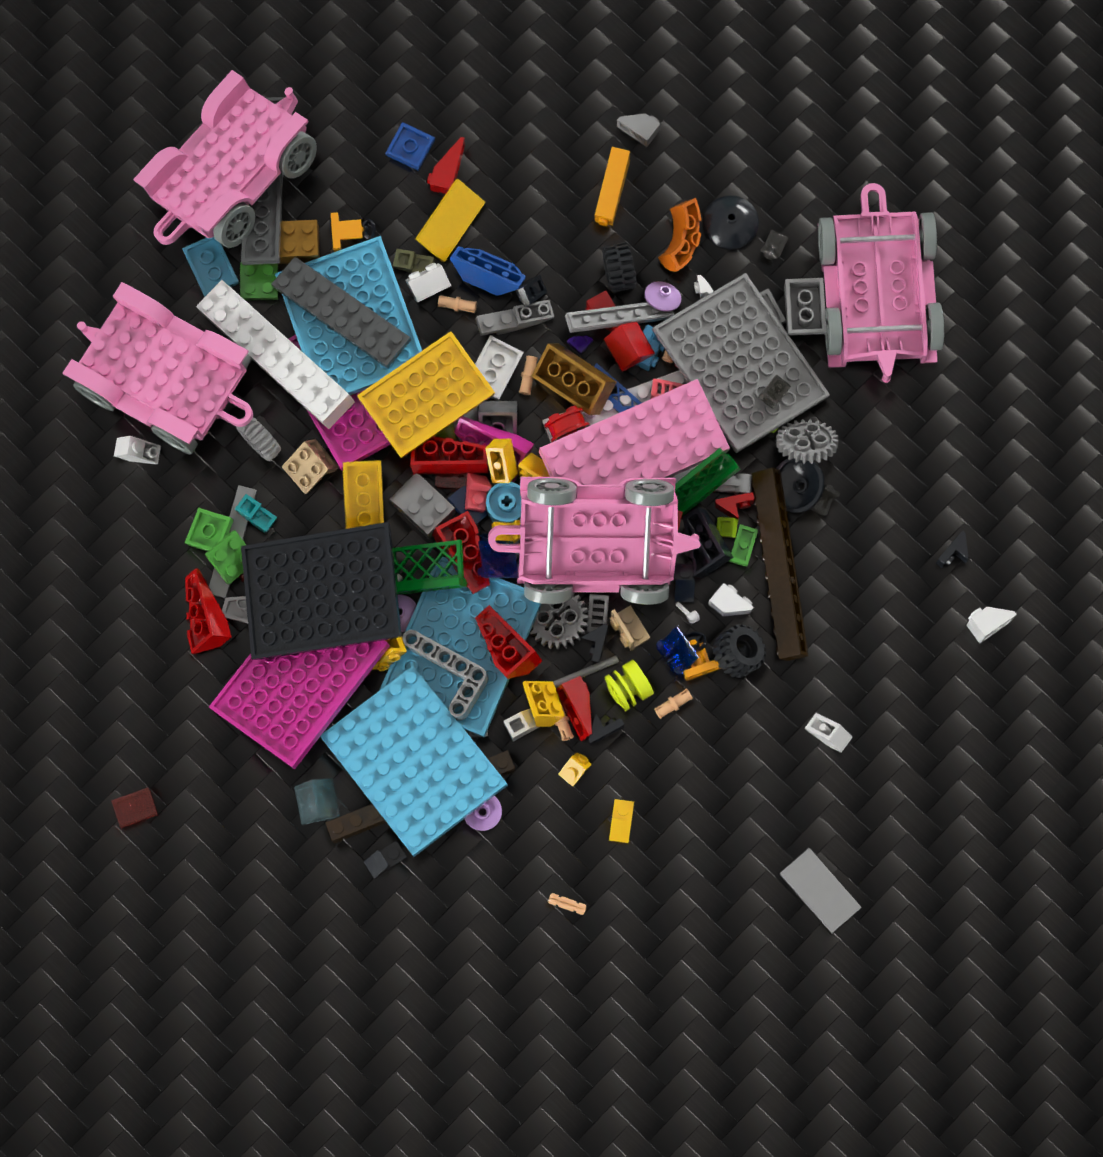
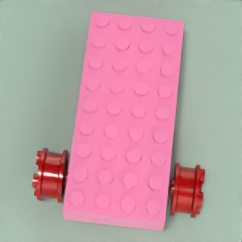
(641, 442)

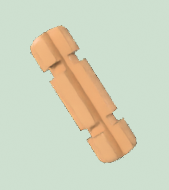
(567, 904)

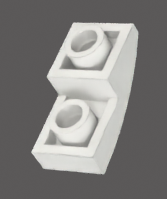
(702, 287)

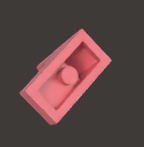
(476, 492)

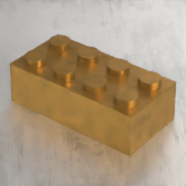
(299, 240)
(573, 379)

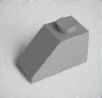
(640, 127)

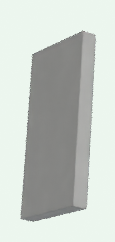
(820, 890)

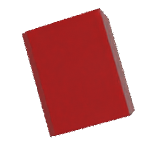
(628, 345)

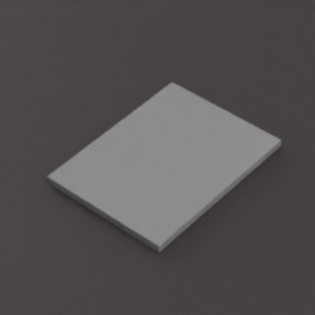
(735, 352)

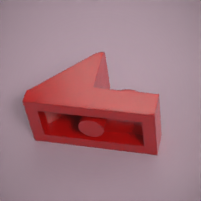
(729, 504)

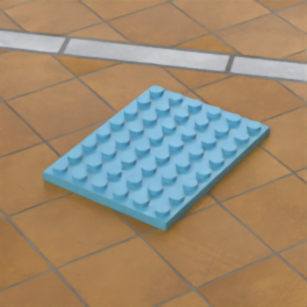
(369, 278)
(450, 621)
(413, 761)

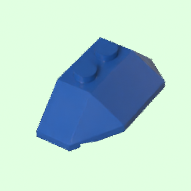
(487, 271)

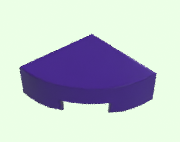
(580, 343)

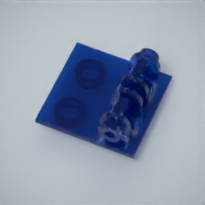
(496, 563)
(679, 649)

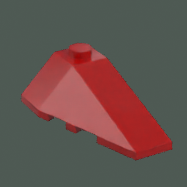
(464, 529)
(207, 621)
(508, 649)

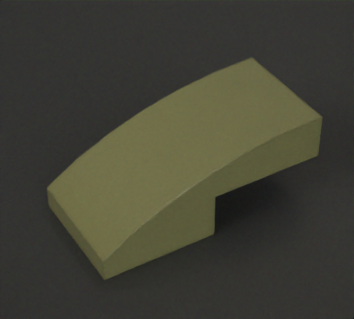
(410, 261)

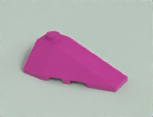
(483, 434)

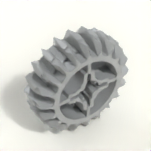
(260, 439)

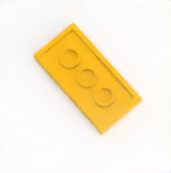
(450, 220)
(363, 493)

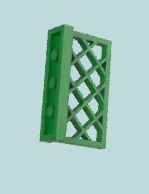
(704, 479)
(433, 583)

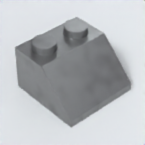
(499, 415)

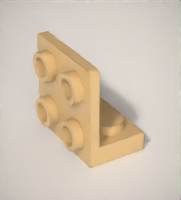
(309, 465)
(629, 627)

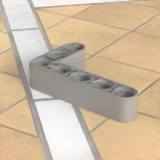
(451, 666)

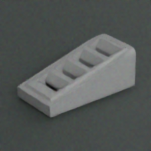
(603, 597)

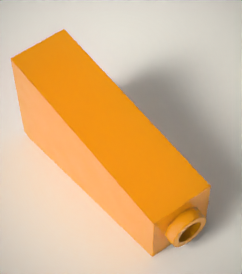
(612, 186)

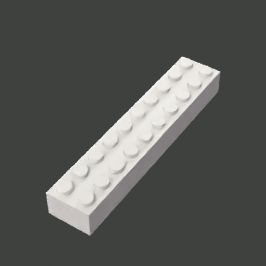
(275, 354)

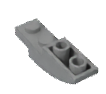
(515, 319)

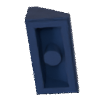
(458, 501)

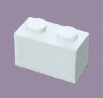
(427, 282)

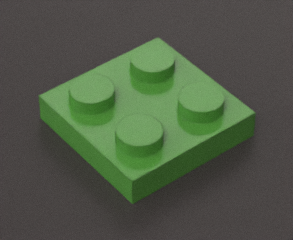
(257, 281)
(208, 529)
(227, 557)

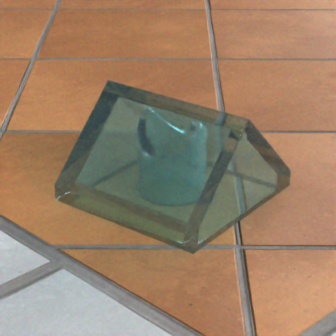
(316, 800)

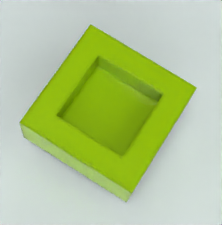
(727, 527)

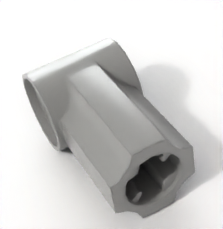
(737, 484)

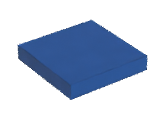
(410, 146)

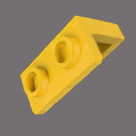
(392, 654)

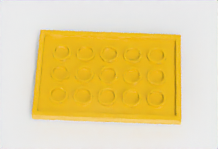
(426, 394)

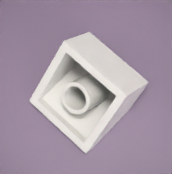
(988, 621)

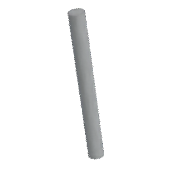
(587, 671)

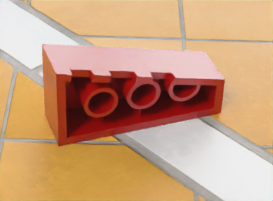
(449, 457)

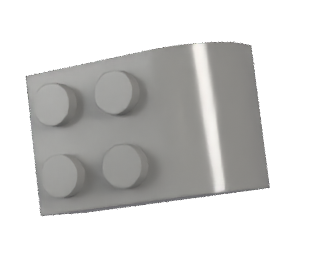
(805, 306)
(422, 505)

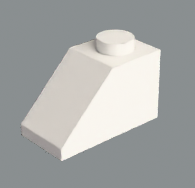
(829, 732)

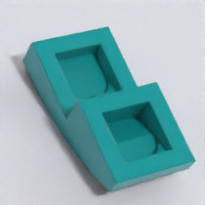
(255, 514)

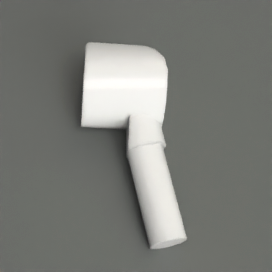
(692, 617)

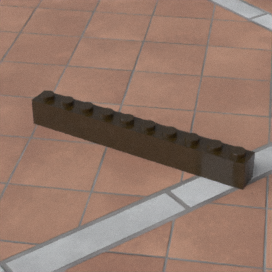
(779, 564)
(369, 817)

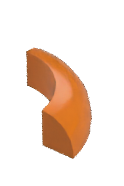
(685, 235)

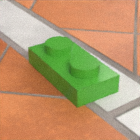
(743, 545)

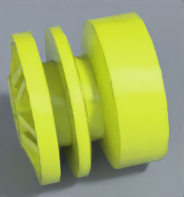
(629, 685)

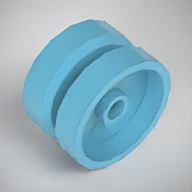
(498, 497)

